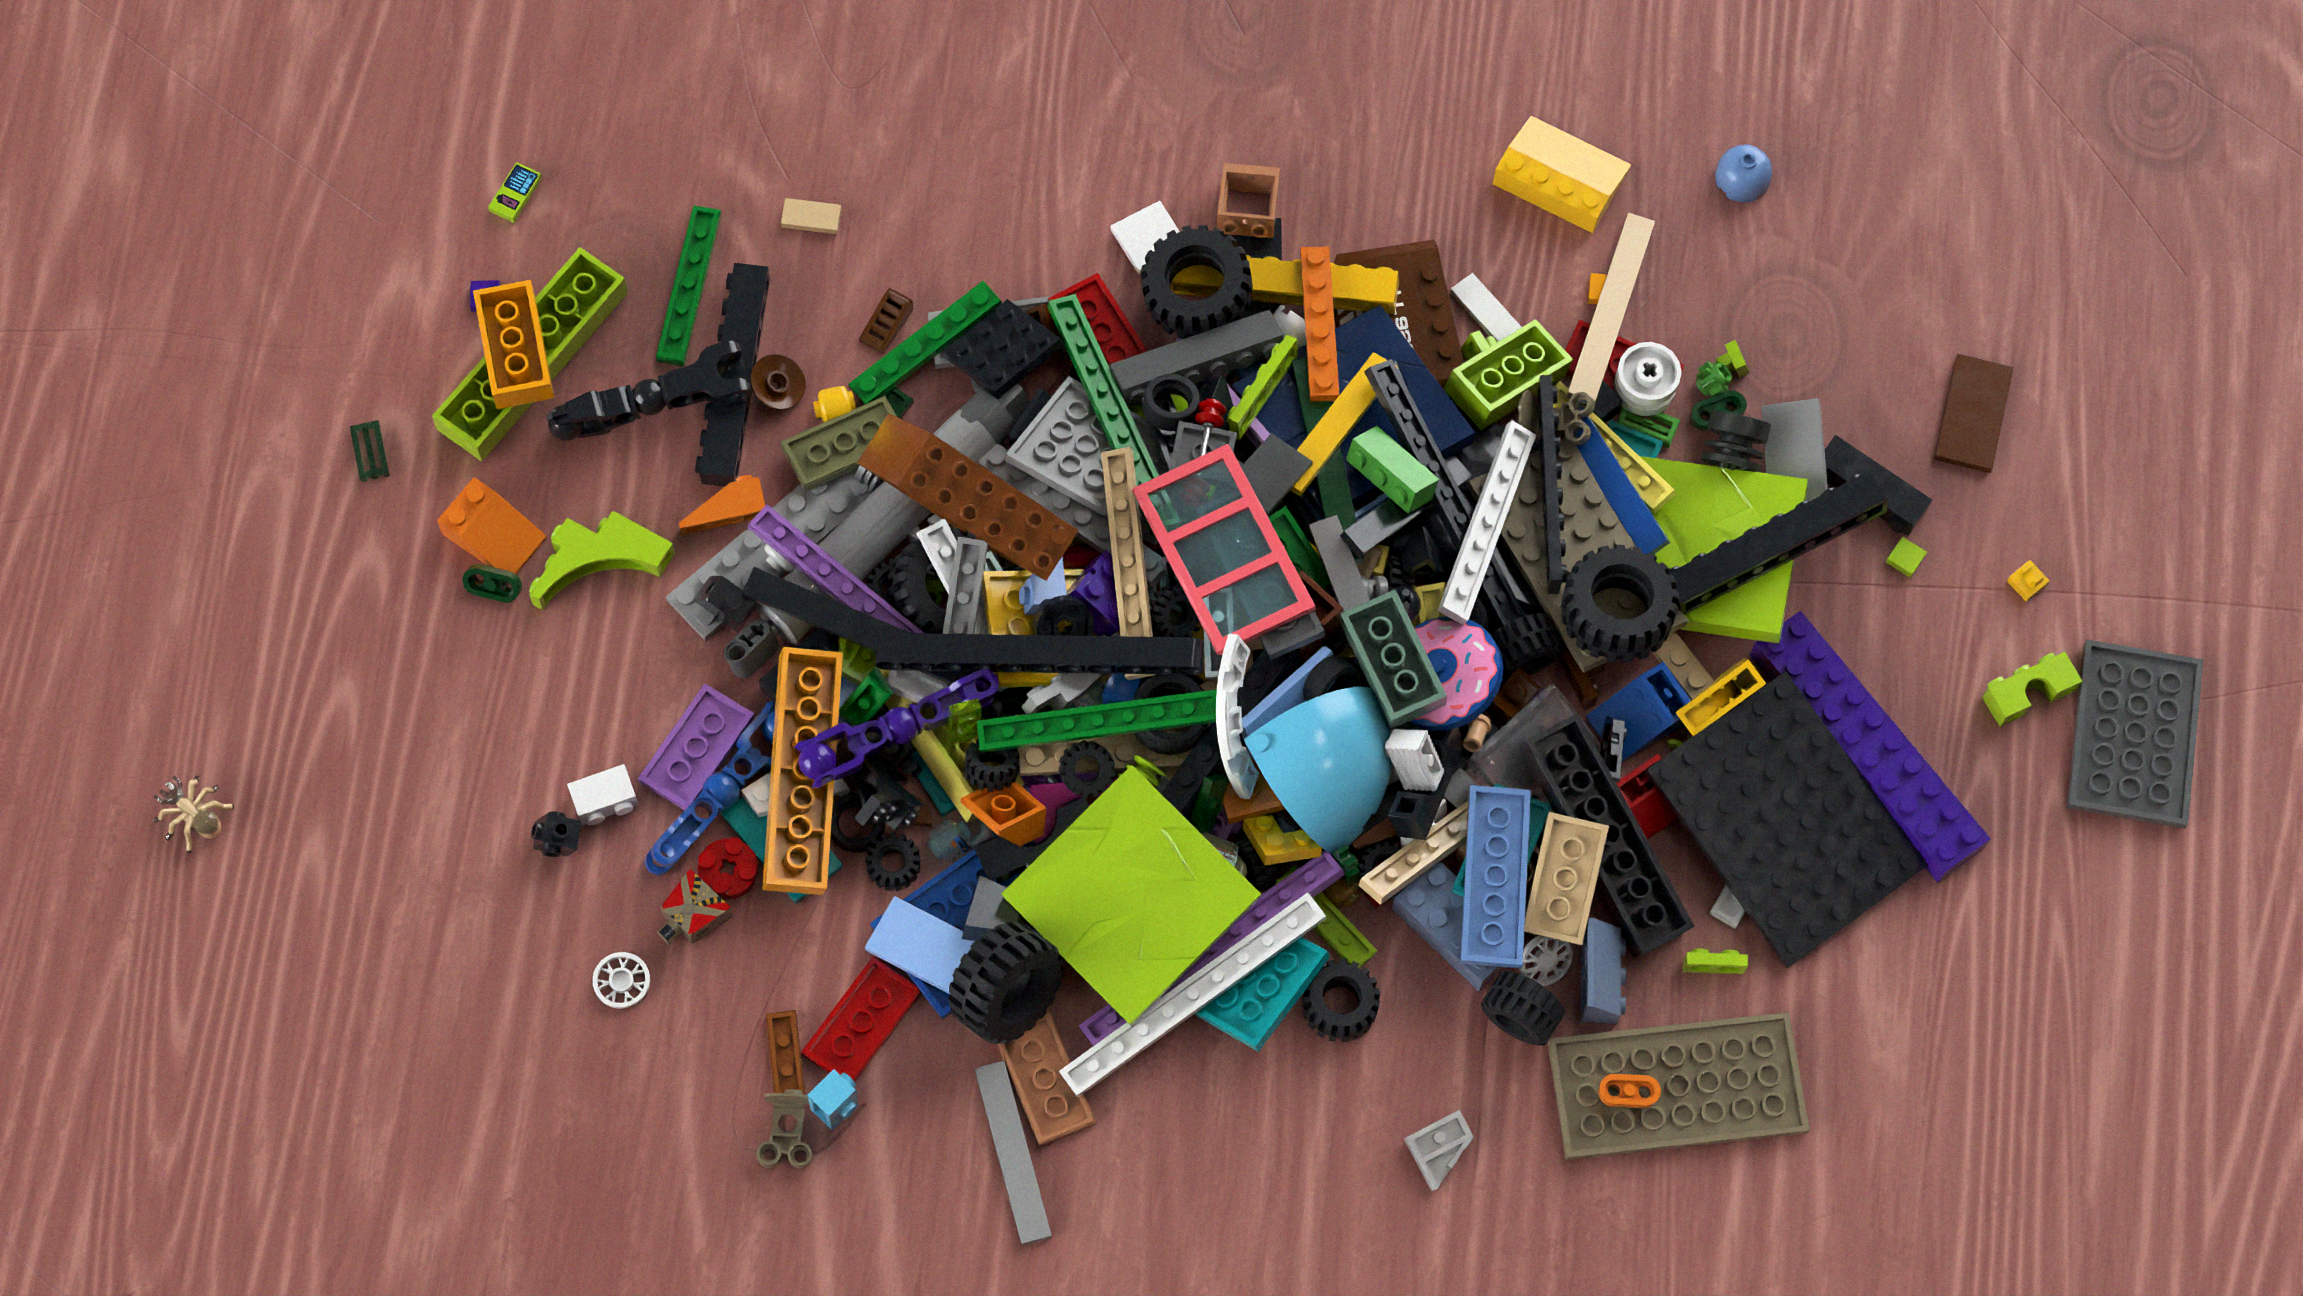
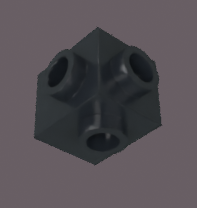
(556, 834)

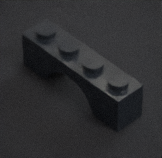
(1416, 810)
(1001, 856)

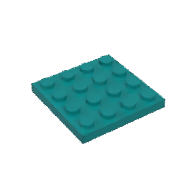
(1263, 998)

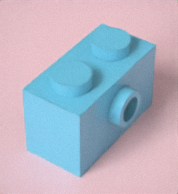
(834, 1099)

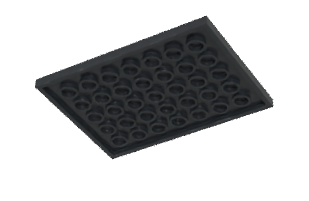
(1786, 819)

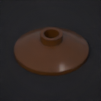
(785, 374)

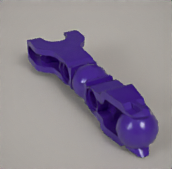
(897, 726)

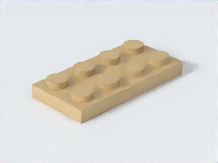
(1565, 878)

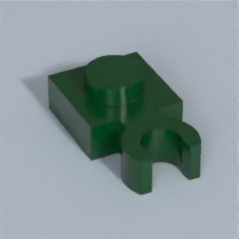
(1348, 863)

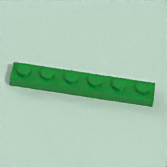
(925, 344)

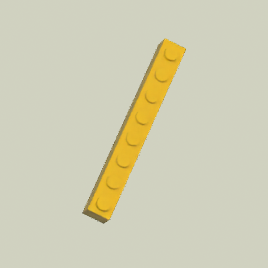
(1281, 283)

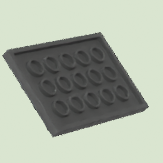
(2135, 734)

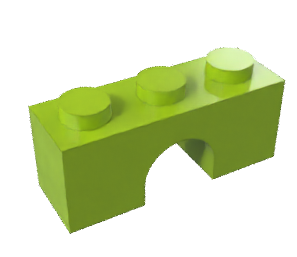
(2052, 675)

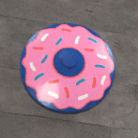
(1467, 669)

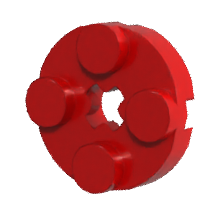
(730, 851)

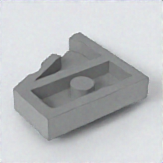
(1439, 1147)

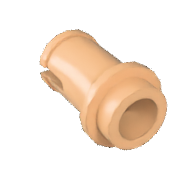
(1476, 733)

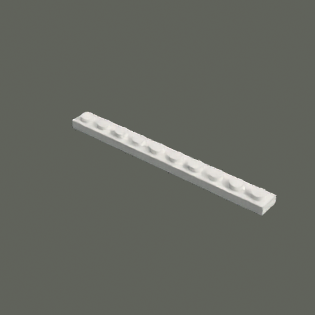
(1193, 994)

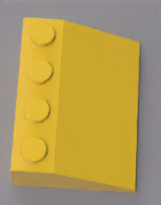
(1560, 174)

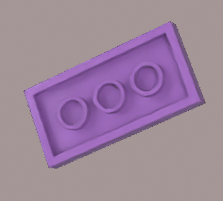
(696, 747)

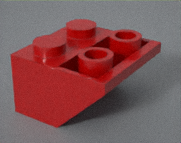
(1645, 800)

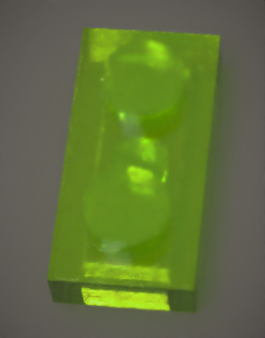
(963, 720)

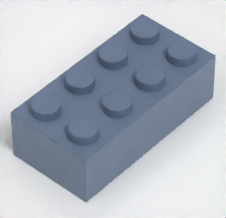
(1437, 917)

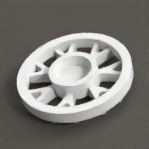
(1546, 960)
(621, 980)

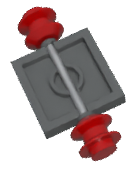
(1200, 439)

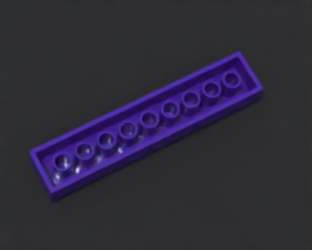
(1880, 751)

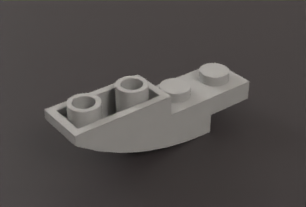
(1062, 691)

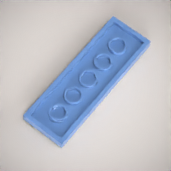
(1495, 876)

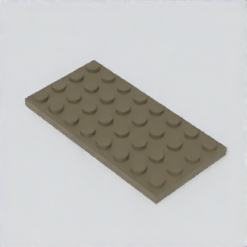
(1587, 526)
(1714, 1077)

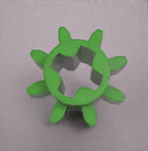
(1713, 378)

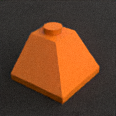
(1009, 812)

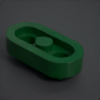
(1717, 403)
(493, 584)

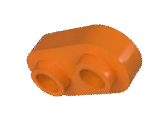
(1628, 1089)

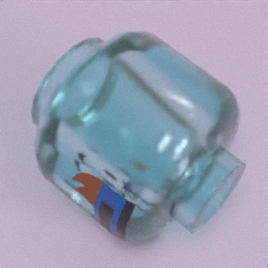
(949, 840)

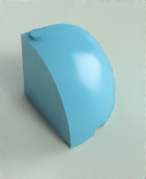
(1327, 763)

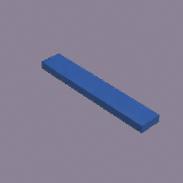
(1621, 492)

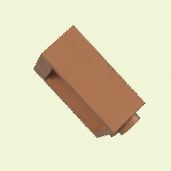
(1236, 178)

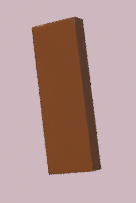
(785, 1051)

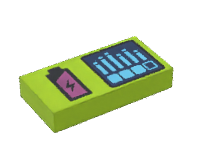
(515, 192)

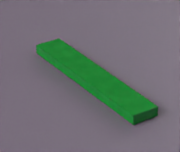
(688, 286)

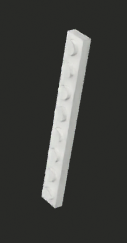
(1486, 523)

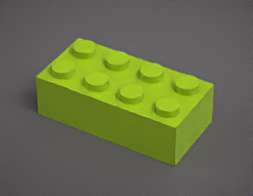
(1497, 377)

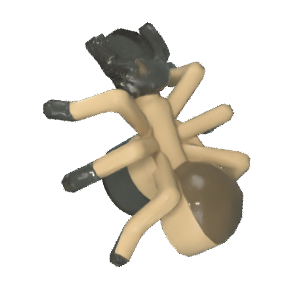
(193, 812)

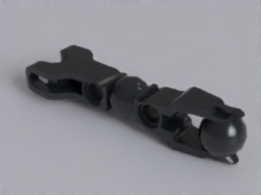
(601, 411)

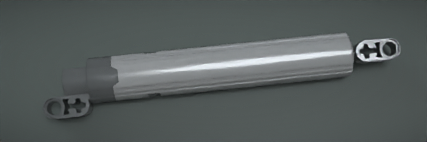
(878, 525)

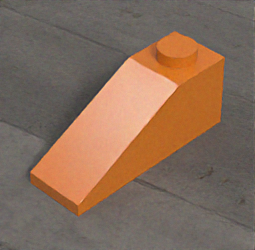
(731, 505)

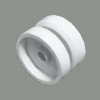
(1647, 378)

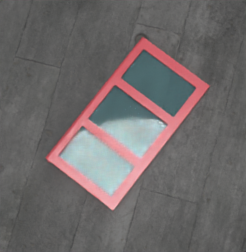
(1223, 548)

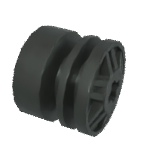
(1735, 441)

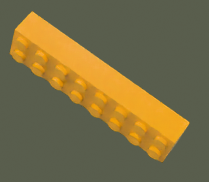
(797, 813)

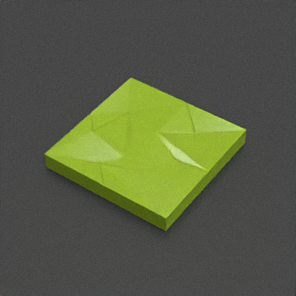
(1720, 506)
(1131, 895)

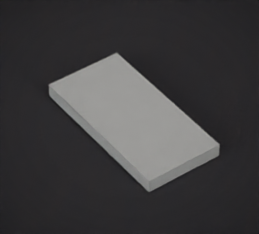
(1796, 443)

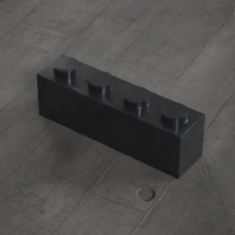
(1905, 502)

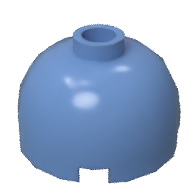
(1743, 173)

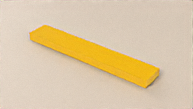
(1337, 423)

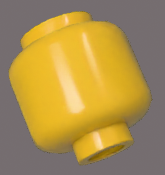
(833, 403)

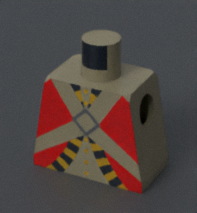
(692, 910)

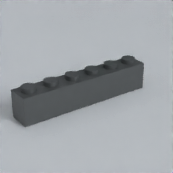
(1200, 355)

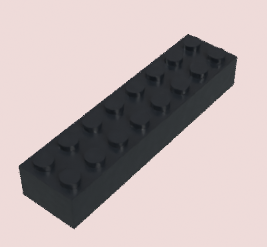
(1629, 871)

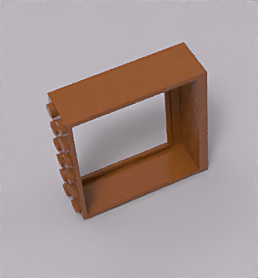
(967, 496)

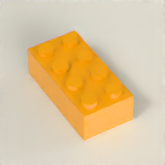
(513, 344)

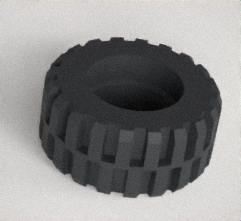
(1190, 249)
(1628, 571)
(910, 588)
(1005, 982)

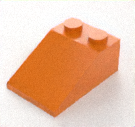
(490, 528)

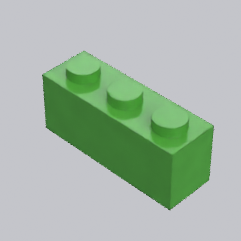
(1392, 469)

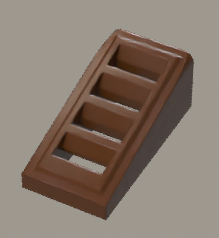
(896, 299)
(1380, 833)

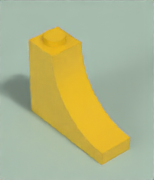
(1721, 696)

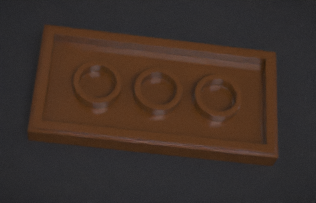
(1973, 413)

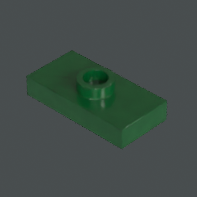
(1209, 802)

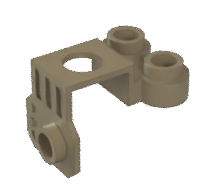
(1570, 416)
(782, 1142)

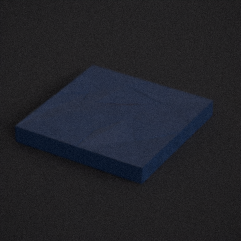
(1354, 345)

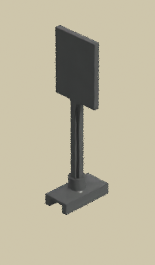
(1271, 473)

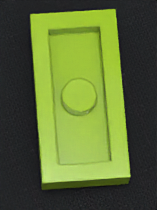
(1723, 963)

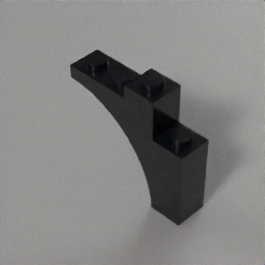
(880, 791)

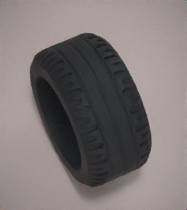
(1161, 741)

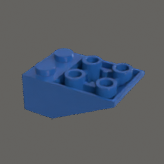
(1646, 707)

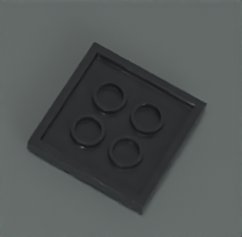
(1002, 348)

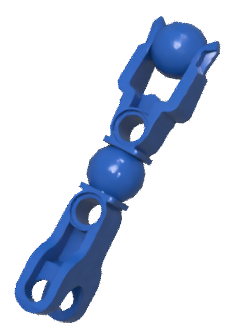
(719, 793)

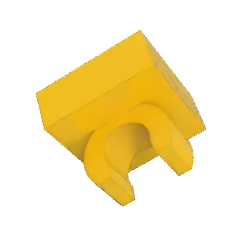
(2028, 580)

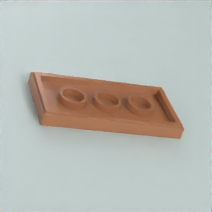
(1043, 1092)

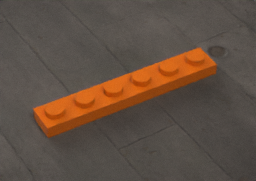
(1319, 324)

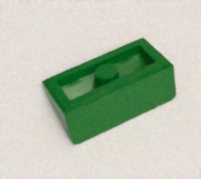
(866, 698)

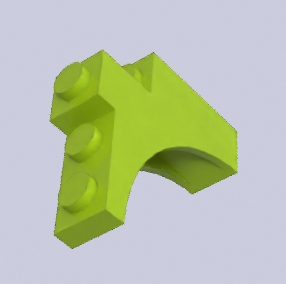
(582, 552)

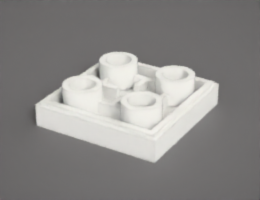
(1141, 230)

